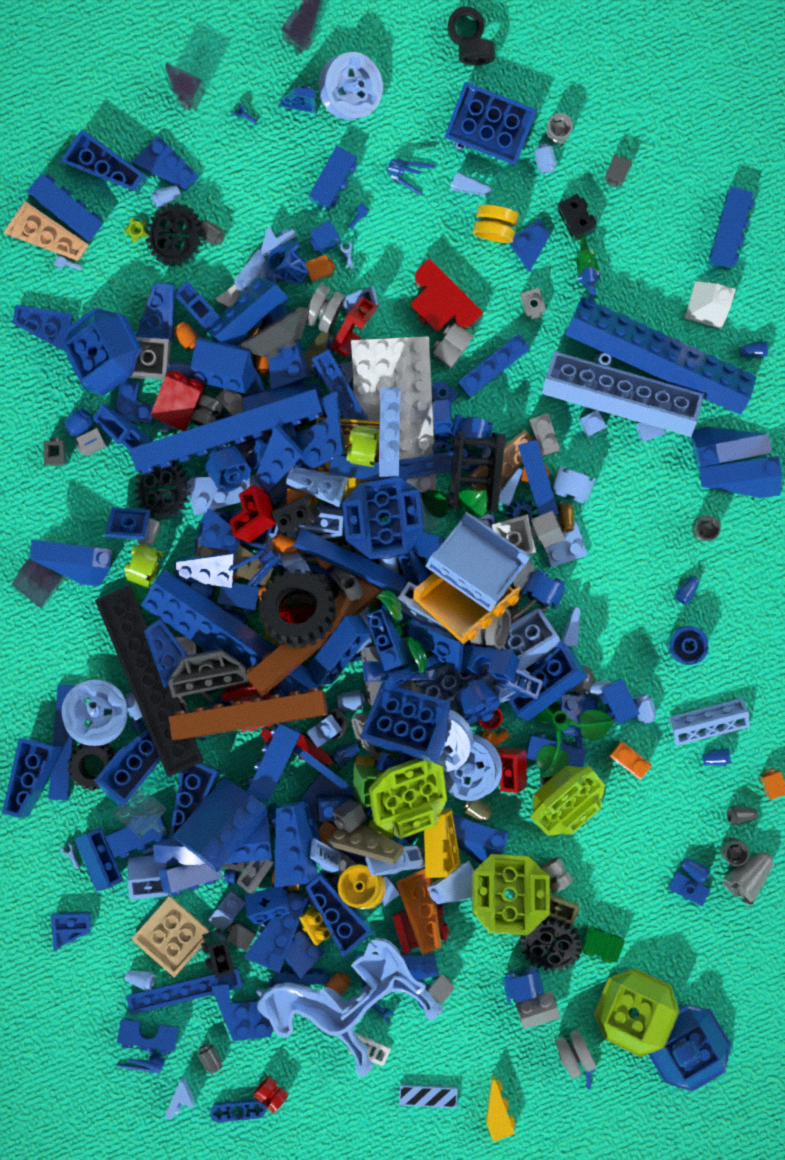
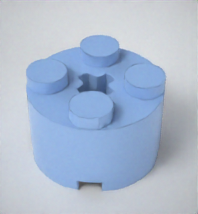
(574, 484)

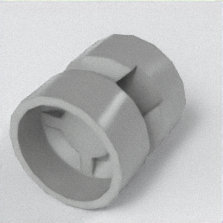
(559, 128)
(558, 876)

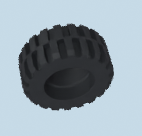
(290, 585)

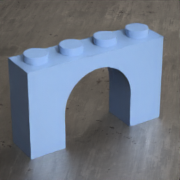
(389, 432)

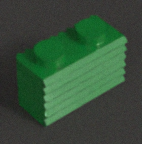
(602, 944)

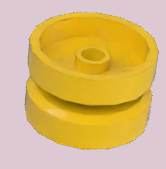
(495, 223)
(350, 887)

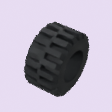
(76, 764)

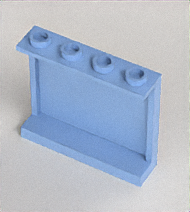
(478, 561)

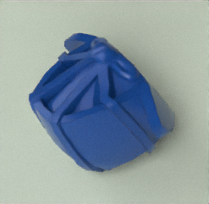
(290, 266)

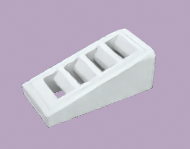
(385, 1049)

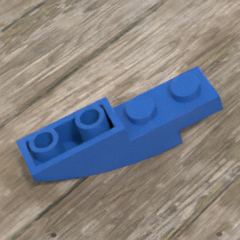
(197, 305)

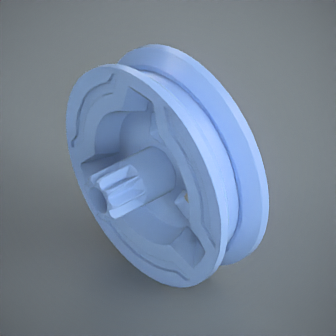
(335, 82)
(103, 728)
(460, 738)
(483, 779)

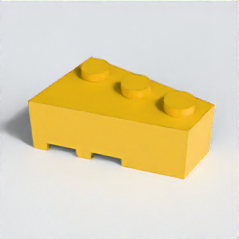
(441, 847)

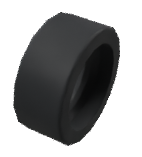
(465, 11)
(476, 51)

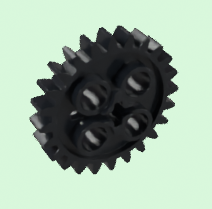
(177, 216)
(163, 507)
(561, 952)

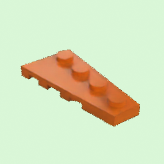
(421, 910)

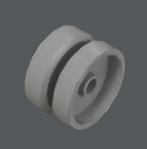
(326, 309)
(496, 633)
(575, 1054)

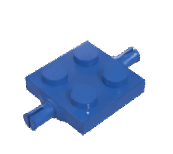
(574, 706)

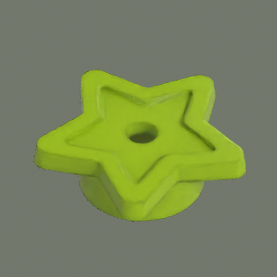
(131, 229)

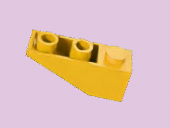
(497, 1116)

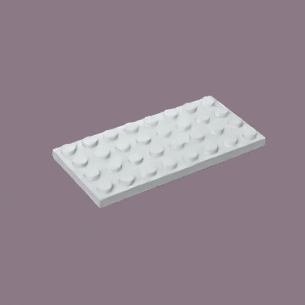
(406, 366)

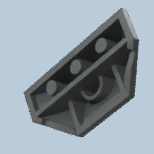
(278, 335)
(206, 673)

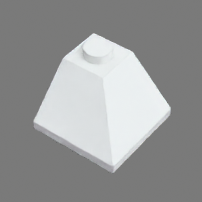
(709, 304)
(518, 533)

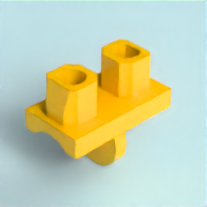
(314, 925)

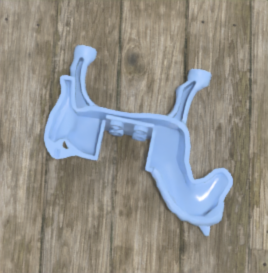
(382, 972)

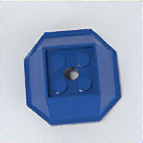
(102, 350)
(371, 503)
(703, 1028)

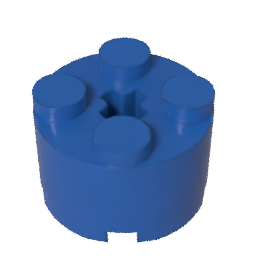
(473, 427)
(227, 468)
(544, 589)
(698, 644)
(477, 701)
(522, 985)

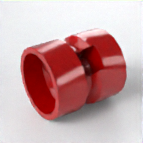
(494, 722)
(270, 1094)

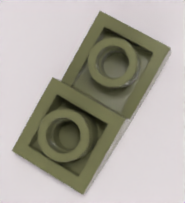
(317, 347)

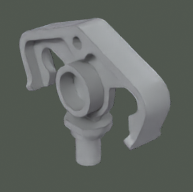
(358, 728)

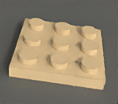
(171, 936)

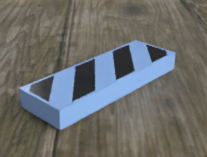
(428, 1096)

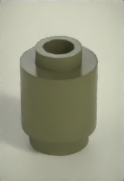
(478, 810)

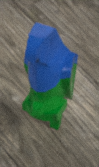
(587, 269)

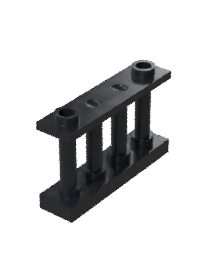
(493, 462)

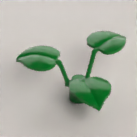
(471, 501)
(394, 607)
(594, 727)

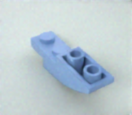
(411, 859)

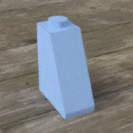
(454, 887)

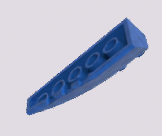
(129, 768)
(254, 848)

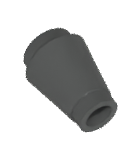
(741, 814)

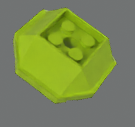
(408, 797)
(567, 800)
(528, 888)
(656, 1012)

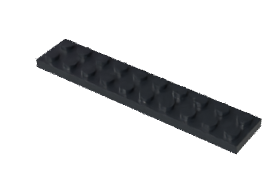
(126, 629)

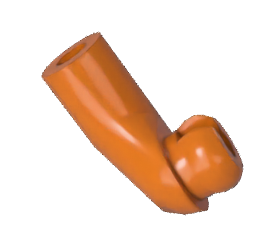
(496, 739)

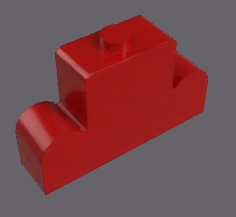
(442, 300)

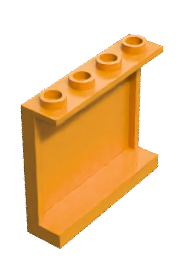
(456, 610)

